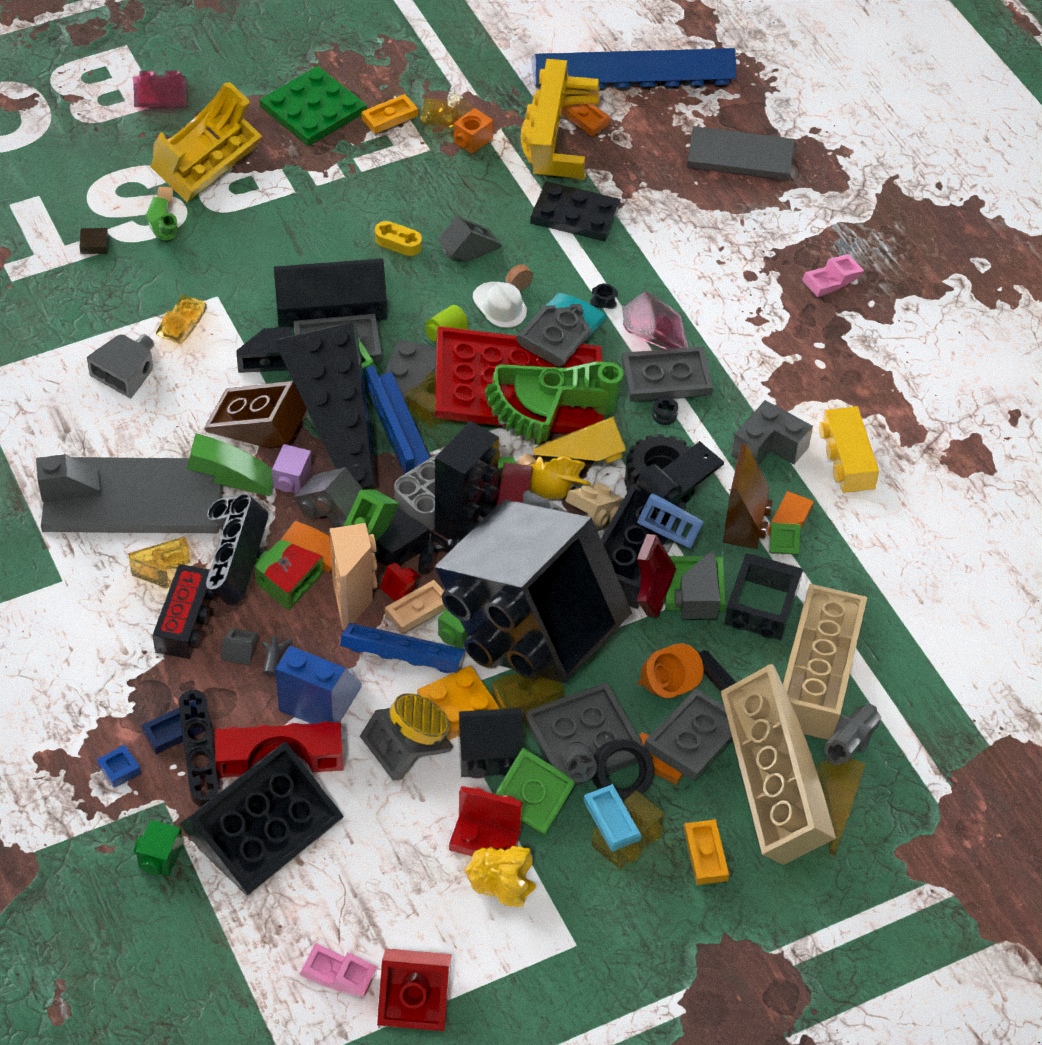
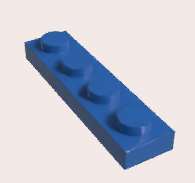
(402, 647)

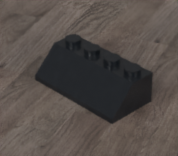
(330, 290)

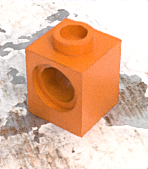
(473, 131)

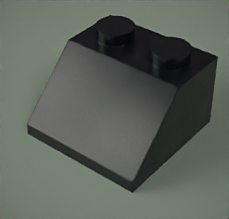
(489, 741)

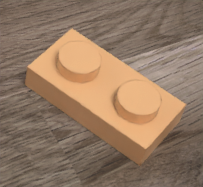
(416, 607)

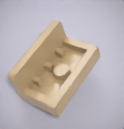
(597, 502)

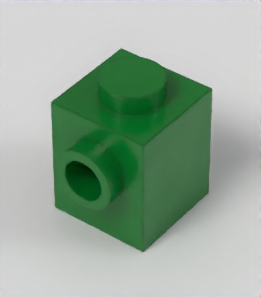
(158, 848)

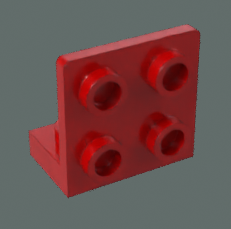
(486, 821)

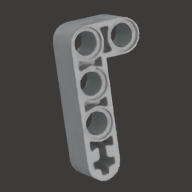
(417, 493)

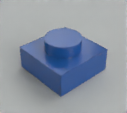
(119, 766)

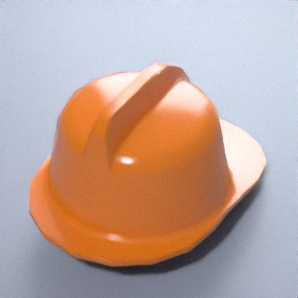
(672, 671)

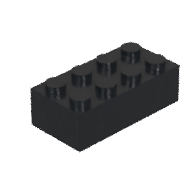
(466, 481)
(625, 538)

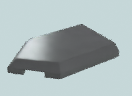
(555, 333)

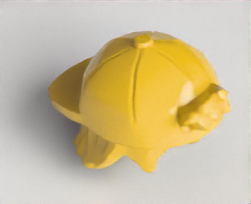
(556, 477)

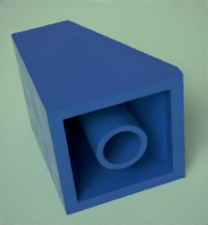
(314, 687)

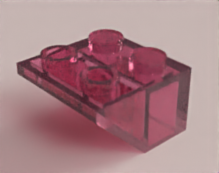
(160, 91)

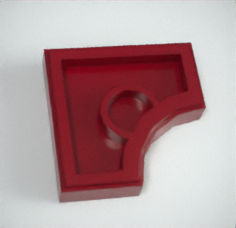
(656, 575)

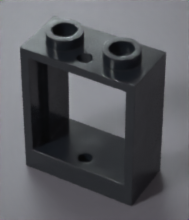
(768, 574)

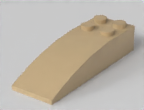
(823, 658)
(776, 768)

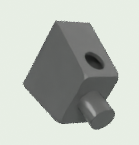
(122, 363)

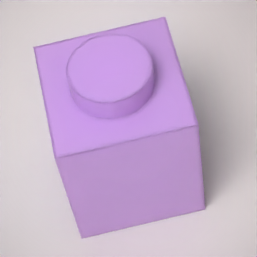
(291, 469)

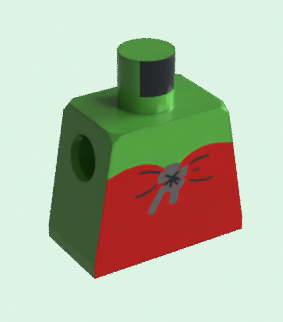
(287, 572)

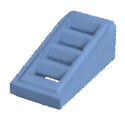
(656, 526)

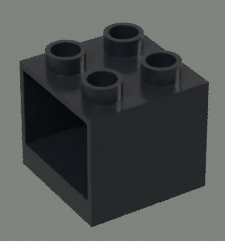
(533, 591)

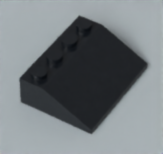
(262, 819)

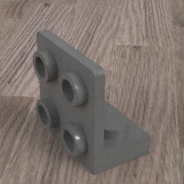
(394, 749)

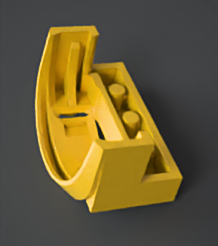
(543, 119)
(194, 156)

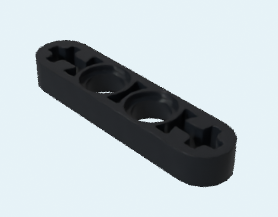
(198, 747)

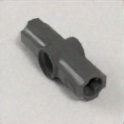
(852, 734)

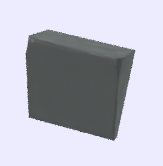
(239, 646)

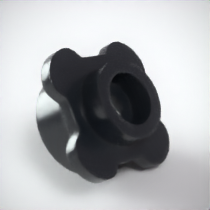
(604, 296)

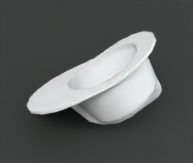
(500, 303)

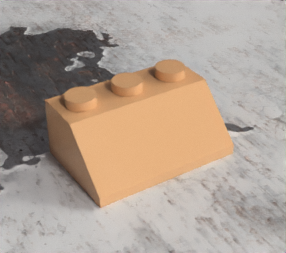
(352, 570)

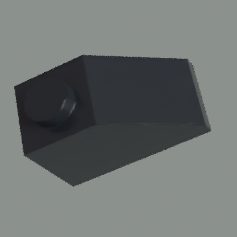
(261, 352)

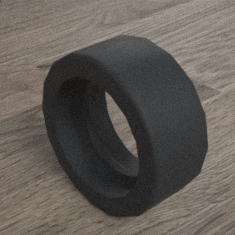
(644, 760)

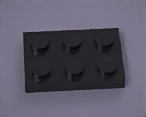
(575, 211)

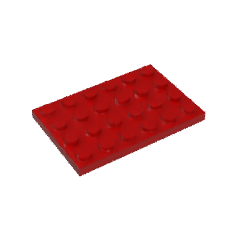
(467, 366)

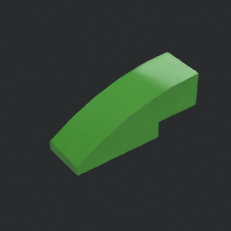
(230, 465)

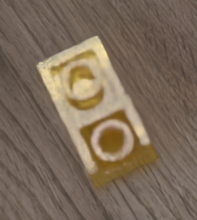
(182, 320)

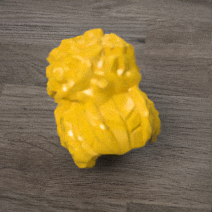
(502, 874)

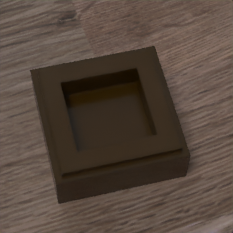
(93, 240)

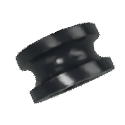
(668, 404)

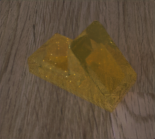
(445, 112)
(154, 561)

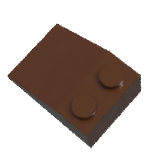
(258, 414)
(747, 503)

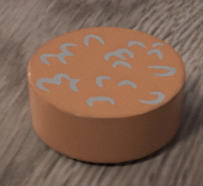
(519, 276)

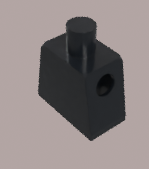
(401, 540)

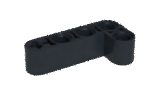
(242, 530)

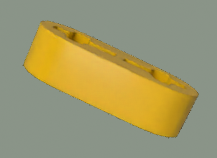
(398, 238)

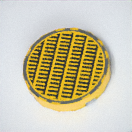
(419, 718)

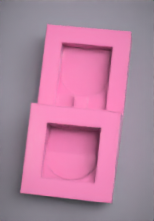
(835, 275)
(338, 972)

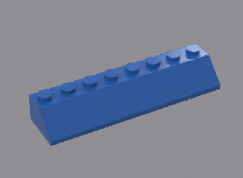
(646, 66)

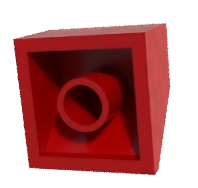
(414, 989)

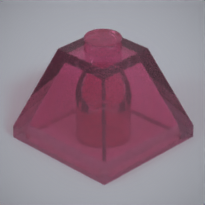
(654, 322)

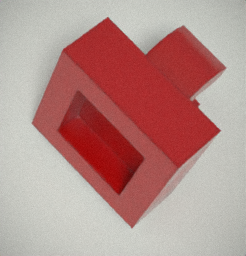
(398, 582)

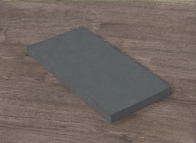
(138, 498)

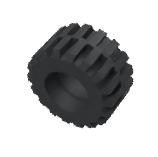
(656, 451)

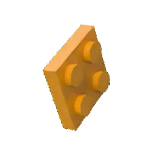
(458, 693)

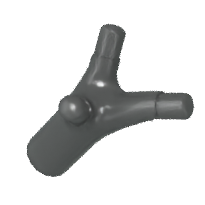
(272, 654)

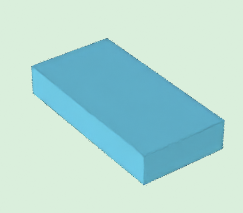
(612, 818)

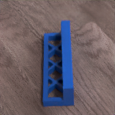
(395, 419)

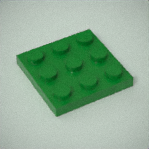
(312, 105)

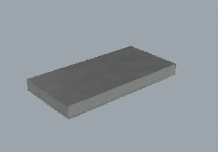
(740, 153)

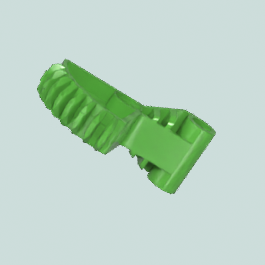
(582, 385)

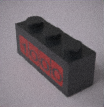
(183, 613)

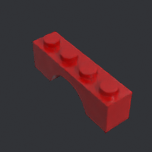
(315, 744)

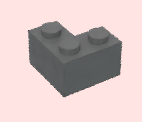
(773, 431)
(329, 495)

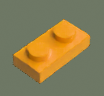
(389, 114)
(706, 852)

